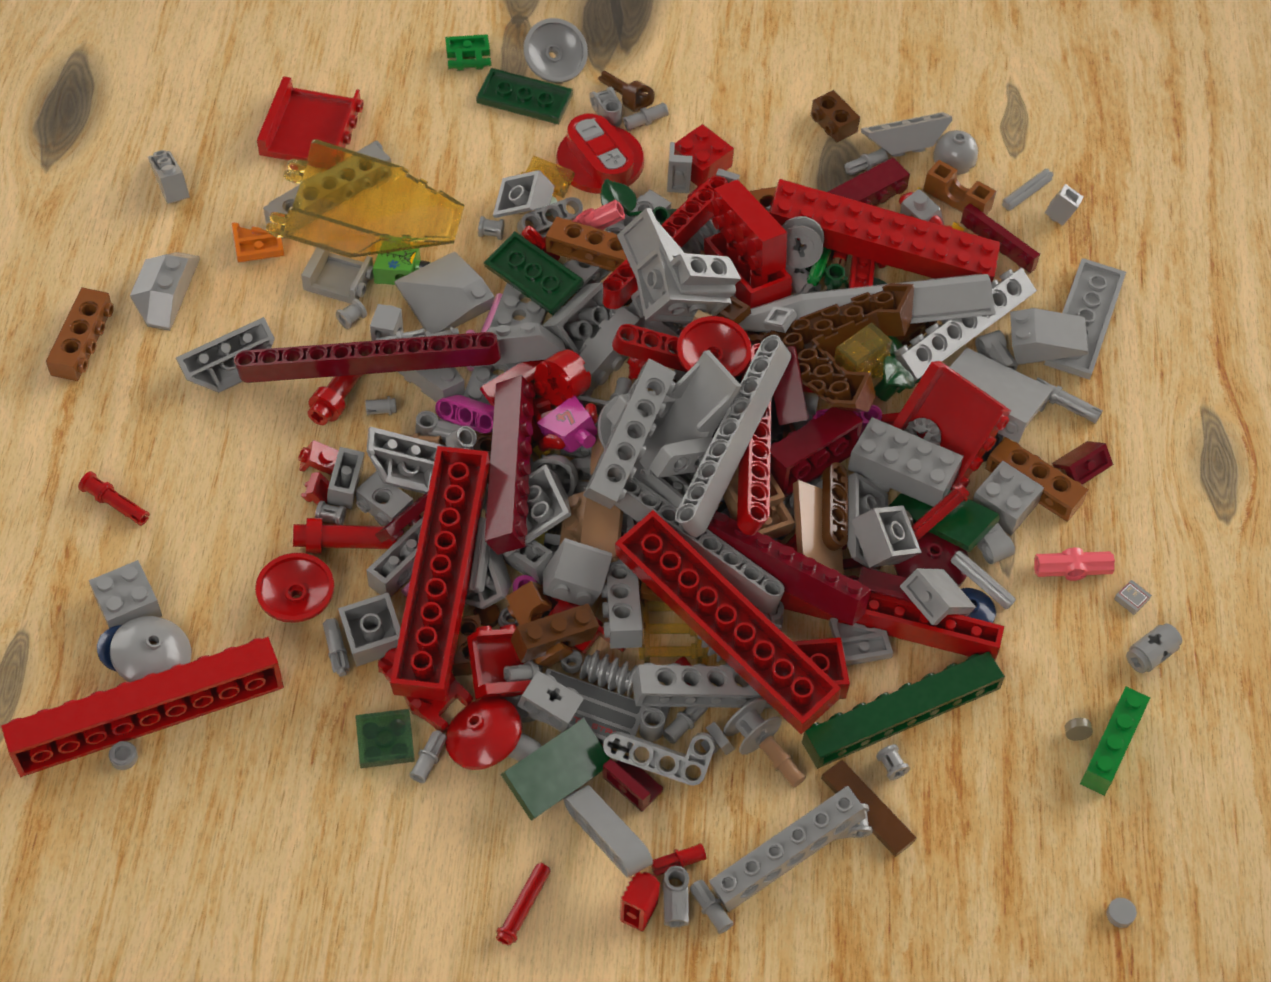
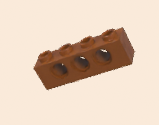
(585, 244)
(79, 334)
(1061, 502)

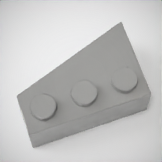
(436, 382)

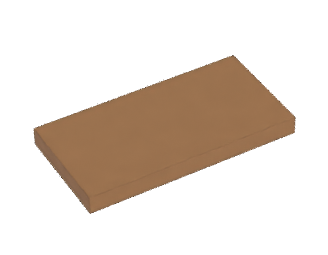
(809, 526)

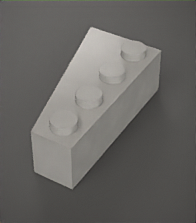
(598, 352)

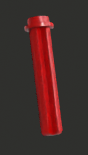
(940, 510)
(523, 904)

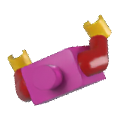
(568, 428)

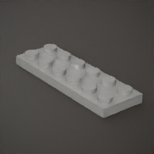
(1092, 297)

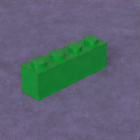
(1115, 741)

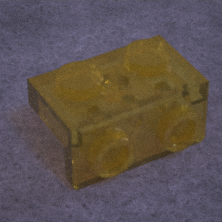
(556, 174)

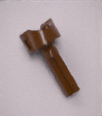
(632, 94)

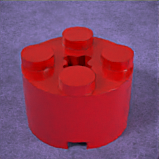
(561, 377)

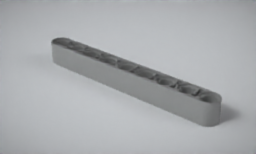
(733, 436)
(746, 576)

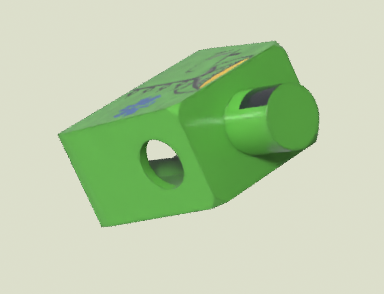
(396, 265)

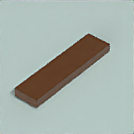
(881, 819)

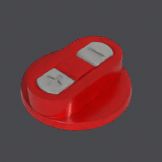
(599, 153)

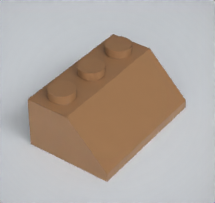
(592, 524)

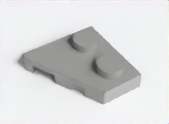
(861, 643)

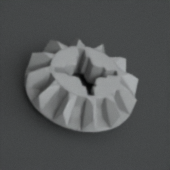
(924, 425)

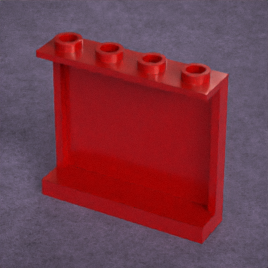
(306, 115)
(961, 411)

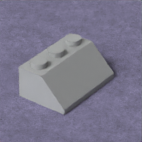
(579, 317)

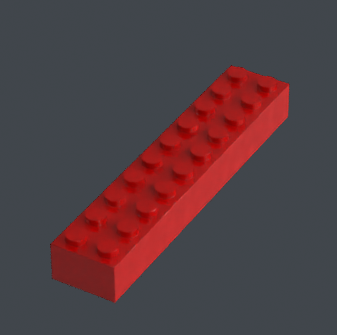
(887, 235)
(440, 574)
(728, 622)
(142, 706)

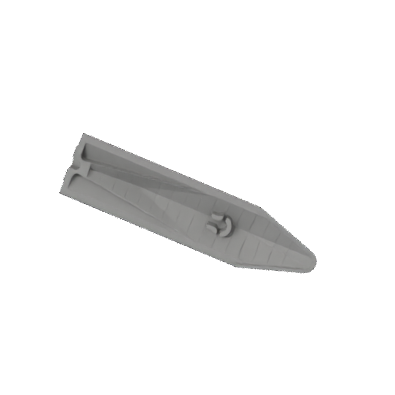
(932, 300)

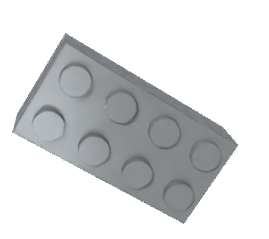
(905, 462)

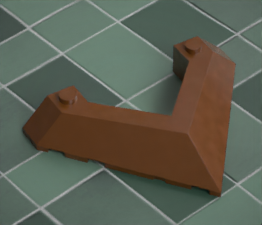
(822, 331)

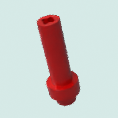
(328, 402)
(317, 536)

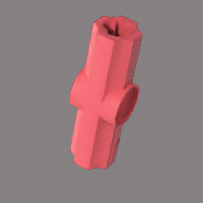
(602, 216)
(1074, 564)

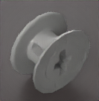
(810, 235)
(752, 725)

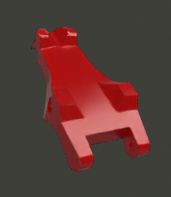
(428, 709)

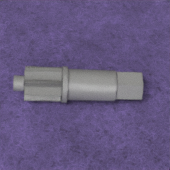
(337, 652)

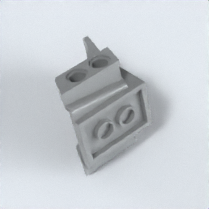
(671, 281)
(687, 420)

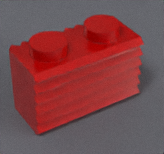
(639, 900)

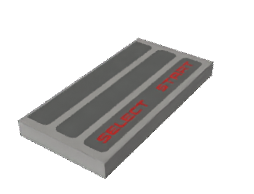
(602, 709)

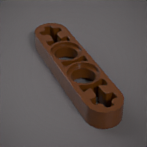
(835, 532)

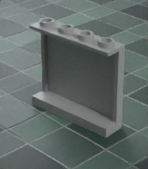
(1012, 389)

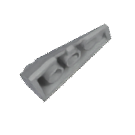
(861, 498)

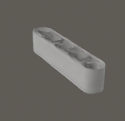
(608, 831)

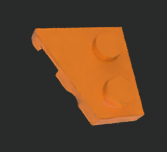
(255, 244)

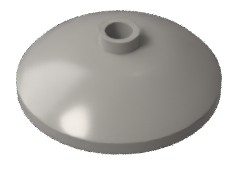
(561, 39)
(136, 657)

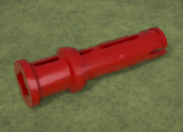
(105, 493)

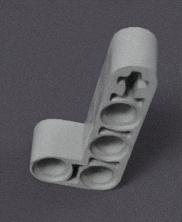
(657, 751)

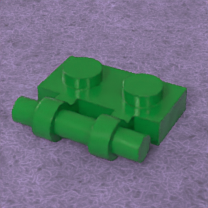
(468, 46)

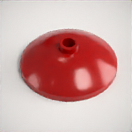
(719, 336)
(292, 576)
(483, 733)

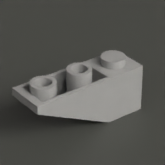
(168, 176)

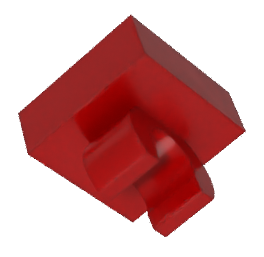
(316, 488)

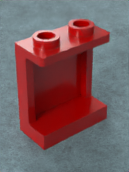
(489, 654)

